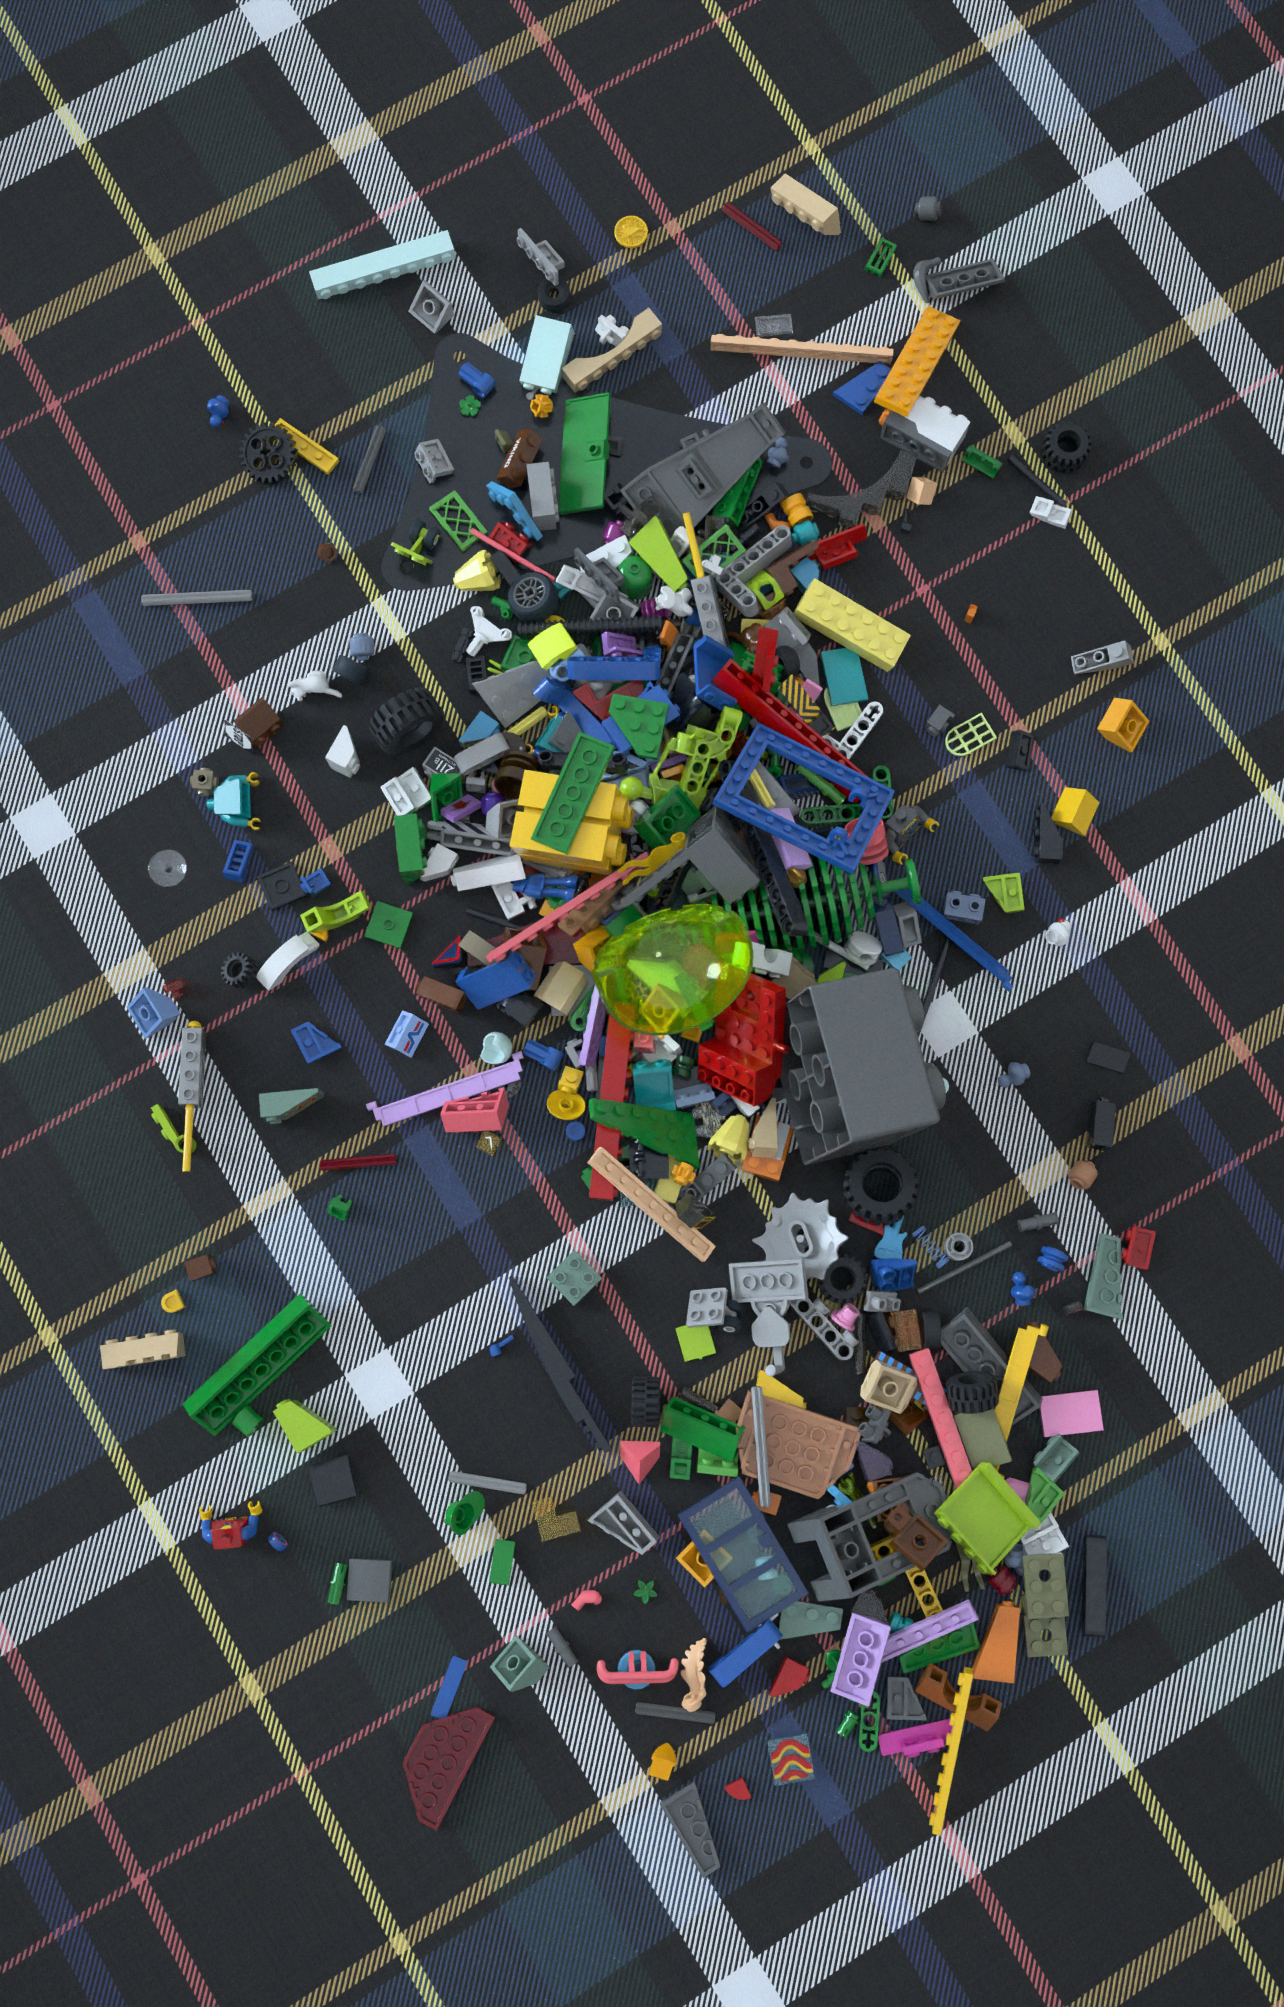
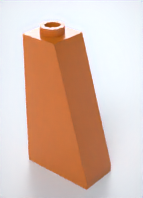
(999, 1646)

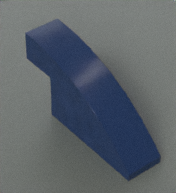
(797, 786)

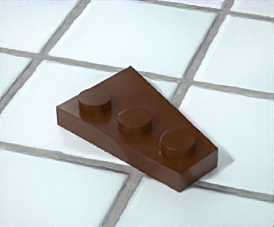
(908, 1419)

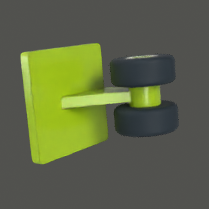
(421, 536)

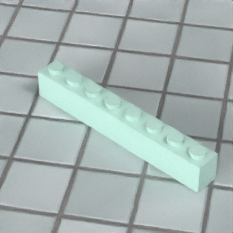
(382, 265)

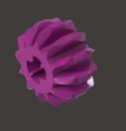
(648, 608)

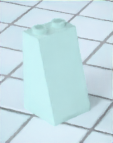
(546, 354)

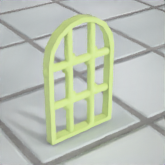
(976, 737)

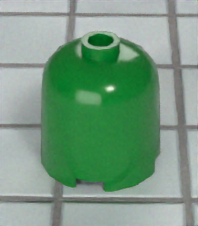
(637, 577)

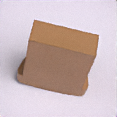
(729, 1411)

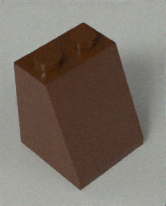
(532, 952)
(1044, 1361)

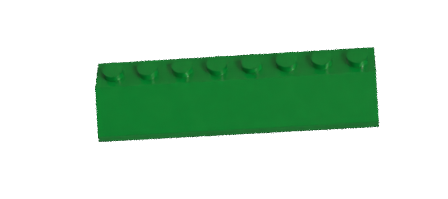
(256, 1365)

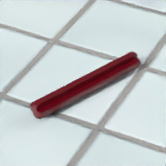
(751, 226)
(358, 1162)

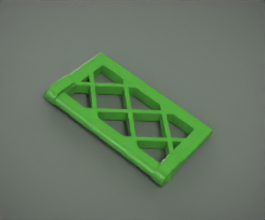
(462, 507)
(686, 560)

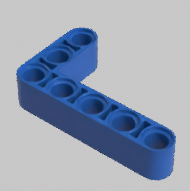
(616, 667)
(560, 693)

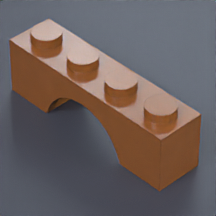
(980, 1709)

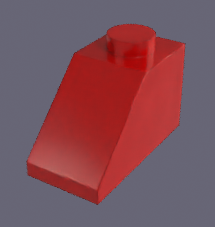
(789, 1677)

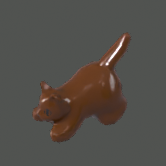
(748, 637)

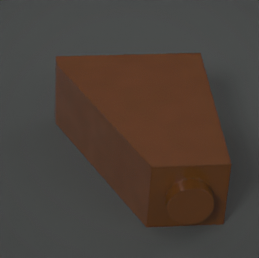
(441, 994)

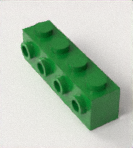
(735, 500)

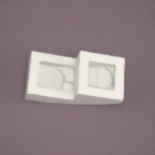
(1050, 513)

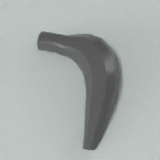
(919, 276)

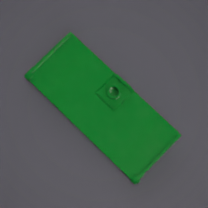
(584, 453)

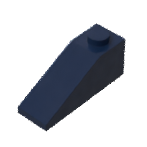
(887, 926)

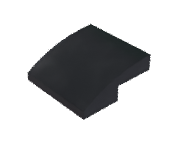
(332, 1480)

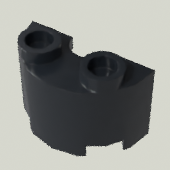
(615, 498)

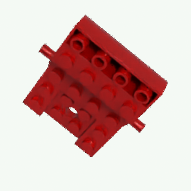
(747, 1043)

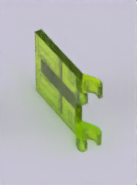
(855, 1494)

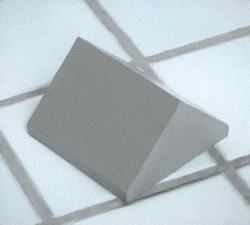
(431, 307)

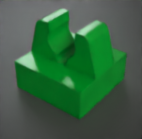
(338, 1208)

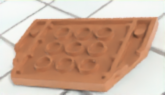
(802, 1446)

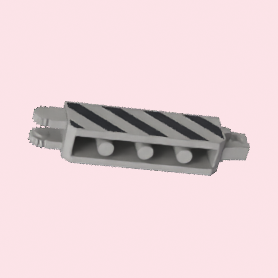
(468, 837)

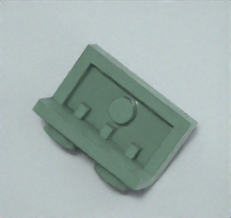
(1055, 1457)

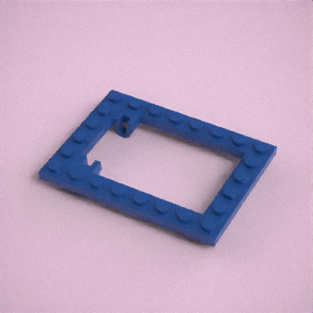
(843, 853)

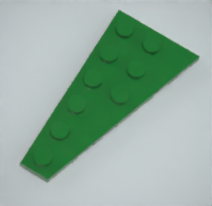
(654, 1127)

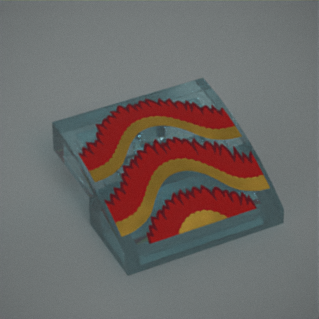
(791, 1759)

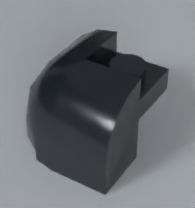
(520, 1008)

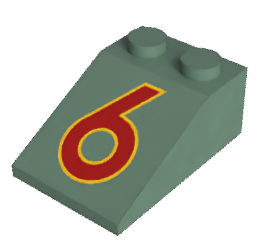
(285, 1104)

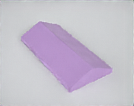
(790, 854)
(861, 1658)

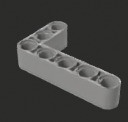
(749, 565)

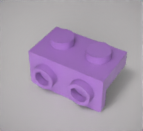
(619, 645)

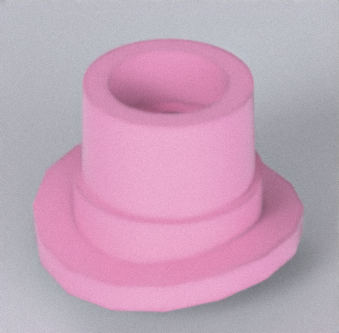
(846, 1316)

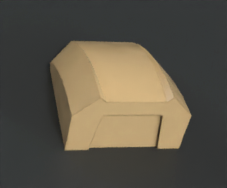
(562, 987)
(888, 1387)

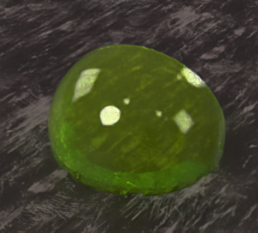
(674, 969)

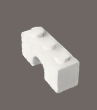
(774, 961)

